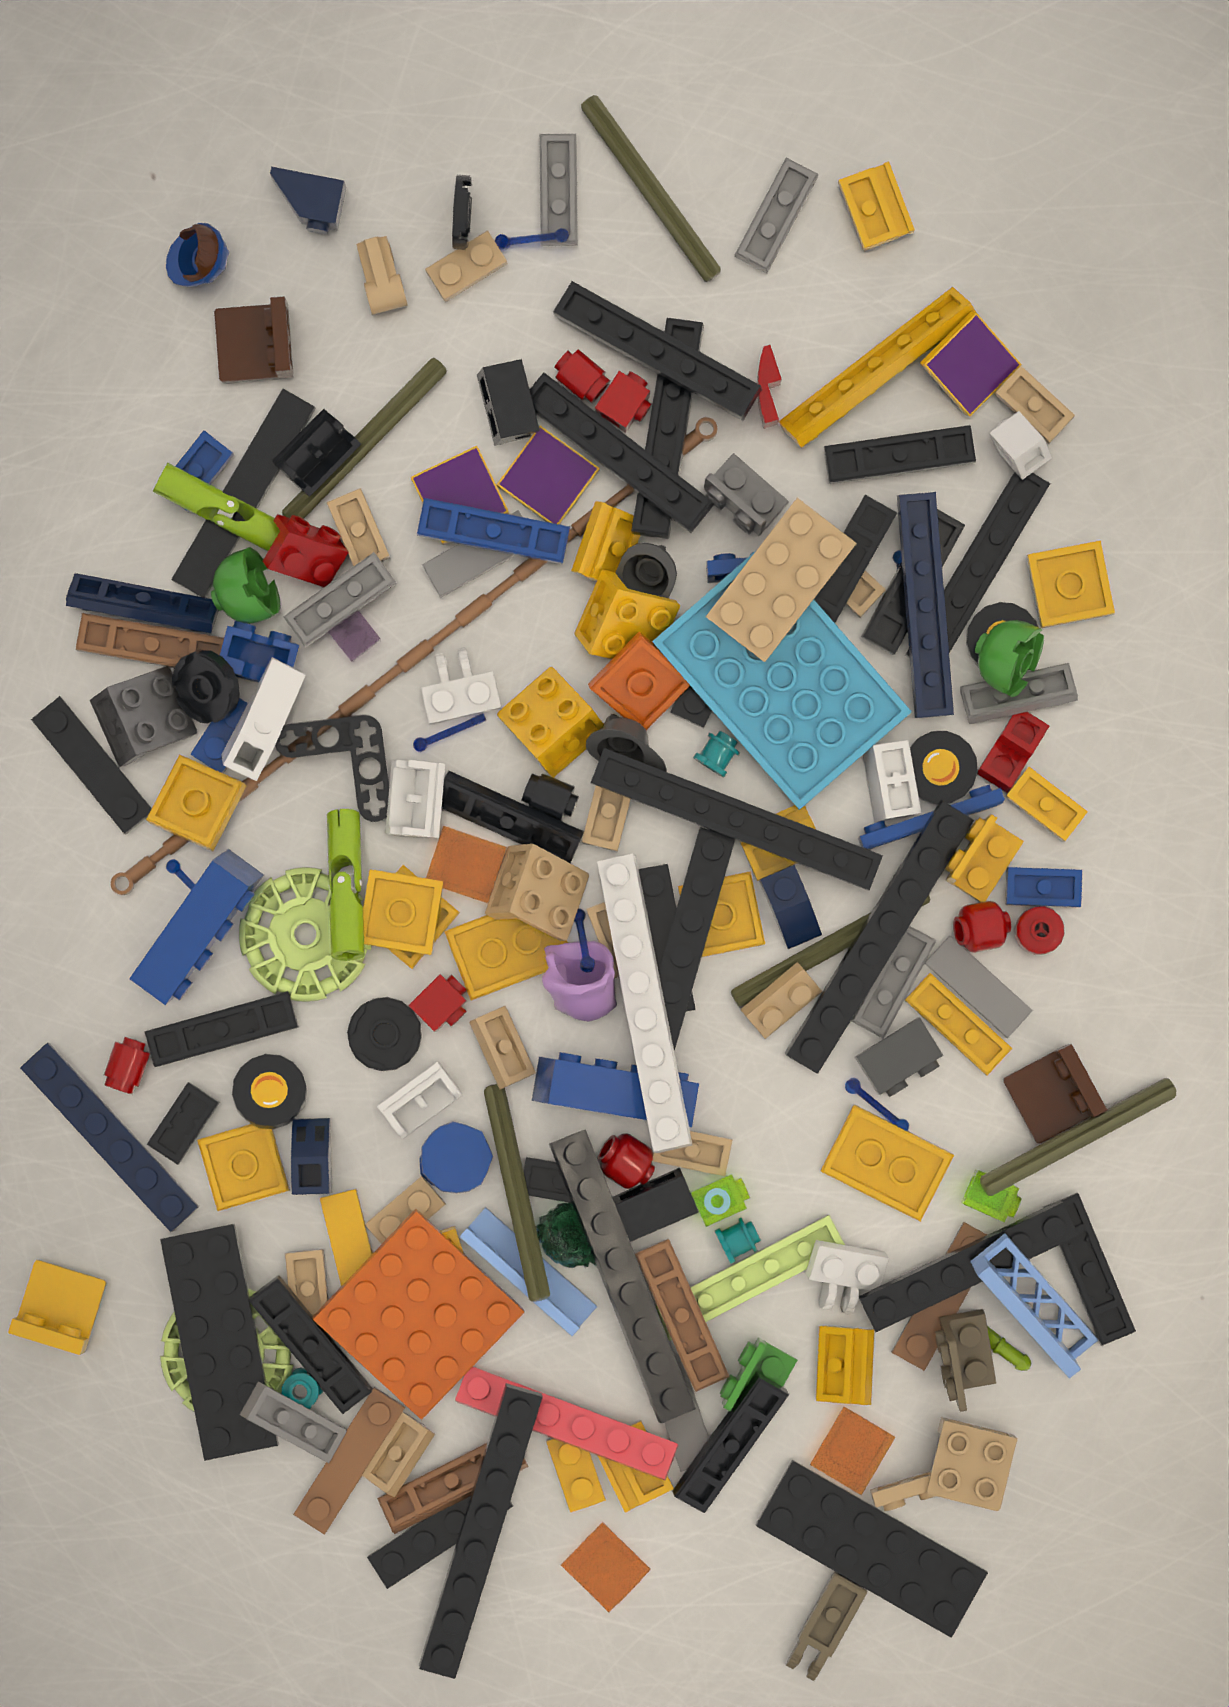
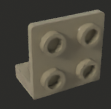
(964, 1354)

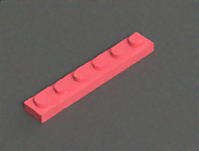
(576, 1426)

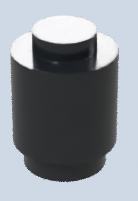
(550, 796)

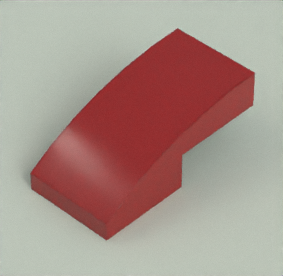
(768, 378)
(1012, 750)

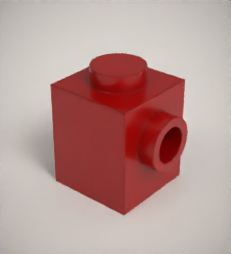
(624, 400)
(440, 1002)

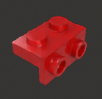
(305, 551)

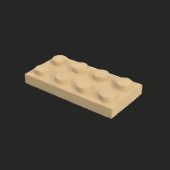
(781, 580)

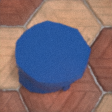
(455, 1158)

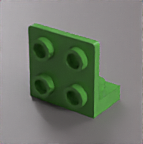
(761, 1359)

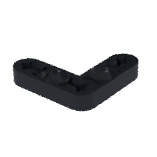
(346, 742)

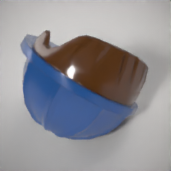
(197, 256)

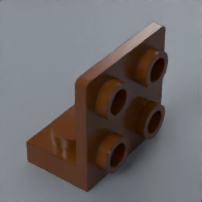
(254, 342)
(1054, 1093)

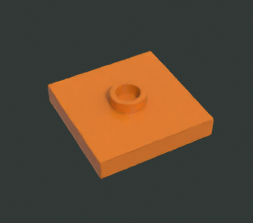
(639, 682)

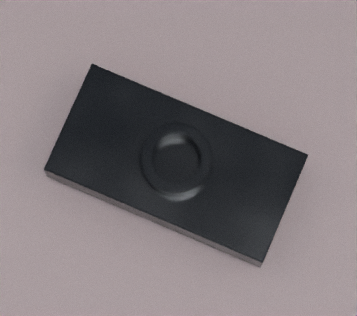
(183, 1123)

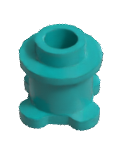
(718, 752)
(738, 1239)
(301, 1377)

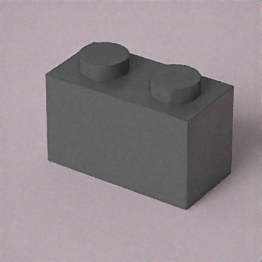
(899, 1057)

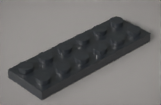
(216, 1338)
(871, 1548)

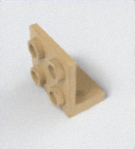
(538, 890)
(971, 1464)

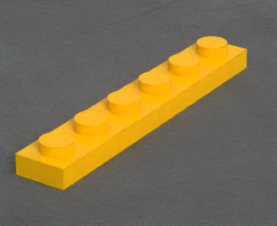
(876, 367)

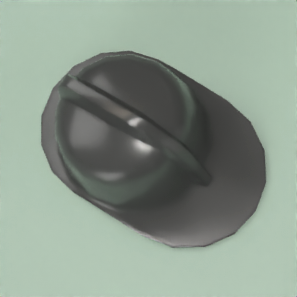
(648, 569)
(625, 738)

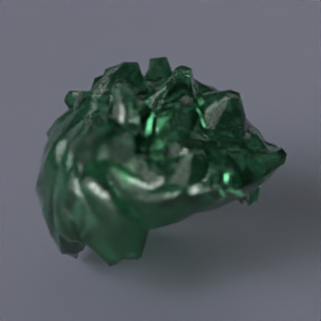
(563, 1237)

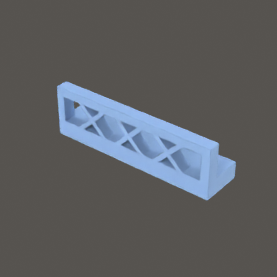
(499, 1247)
(1029, 1317)

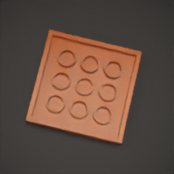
(418, 1314)

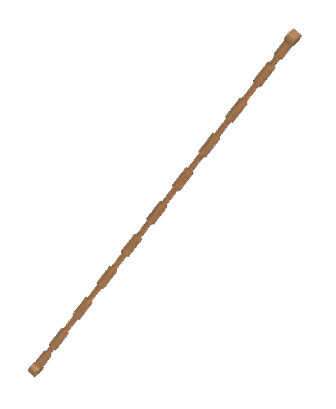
(404, 664)

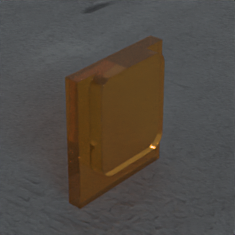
(466, 864)
(852, 1450)
(605, 1567)

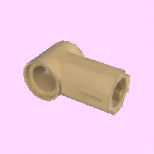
(382, 283)

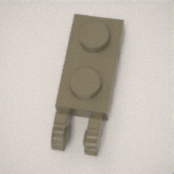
(828, 1622)

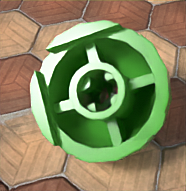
(243, 589)
(1008, 654)

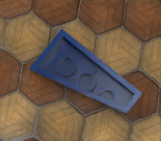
(196, 926)
(599, 1087)

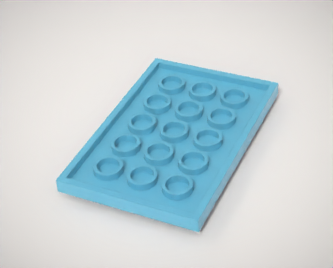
(798, 712)

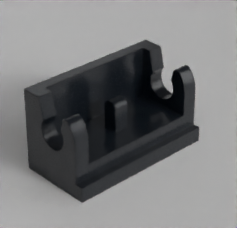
(507, 402)
(316, 452)
(655, 1204)

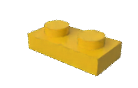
(1046, 804)
(576, 1475)

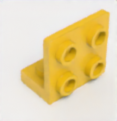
(619, 613)
(551, 721)
(984, 859)
(58, 1307)

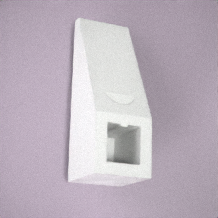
(263, 720)

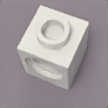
(1020, 445)

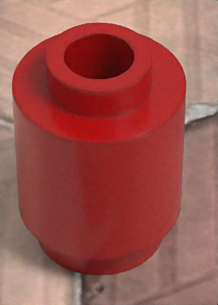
(581, 375)
(126, 1065)

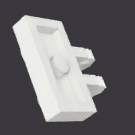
(461, 696)
(848, 1267)

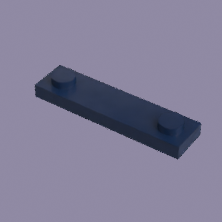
(142, 603)

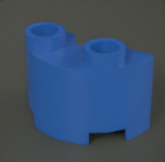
(251, 652)

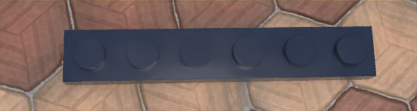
(925, 604)
(109, 1137)

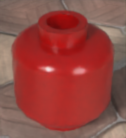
(981, 926)
(1027, 936)
(626, 1160)

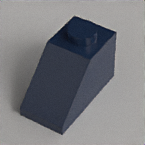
(312, 198)
(790, 906)

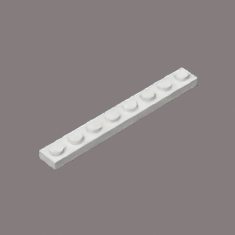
(644, 1003)

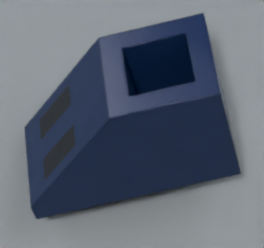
(311, 1156)

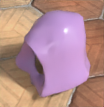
(576, 992)

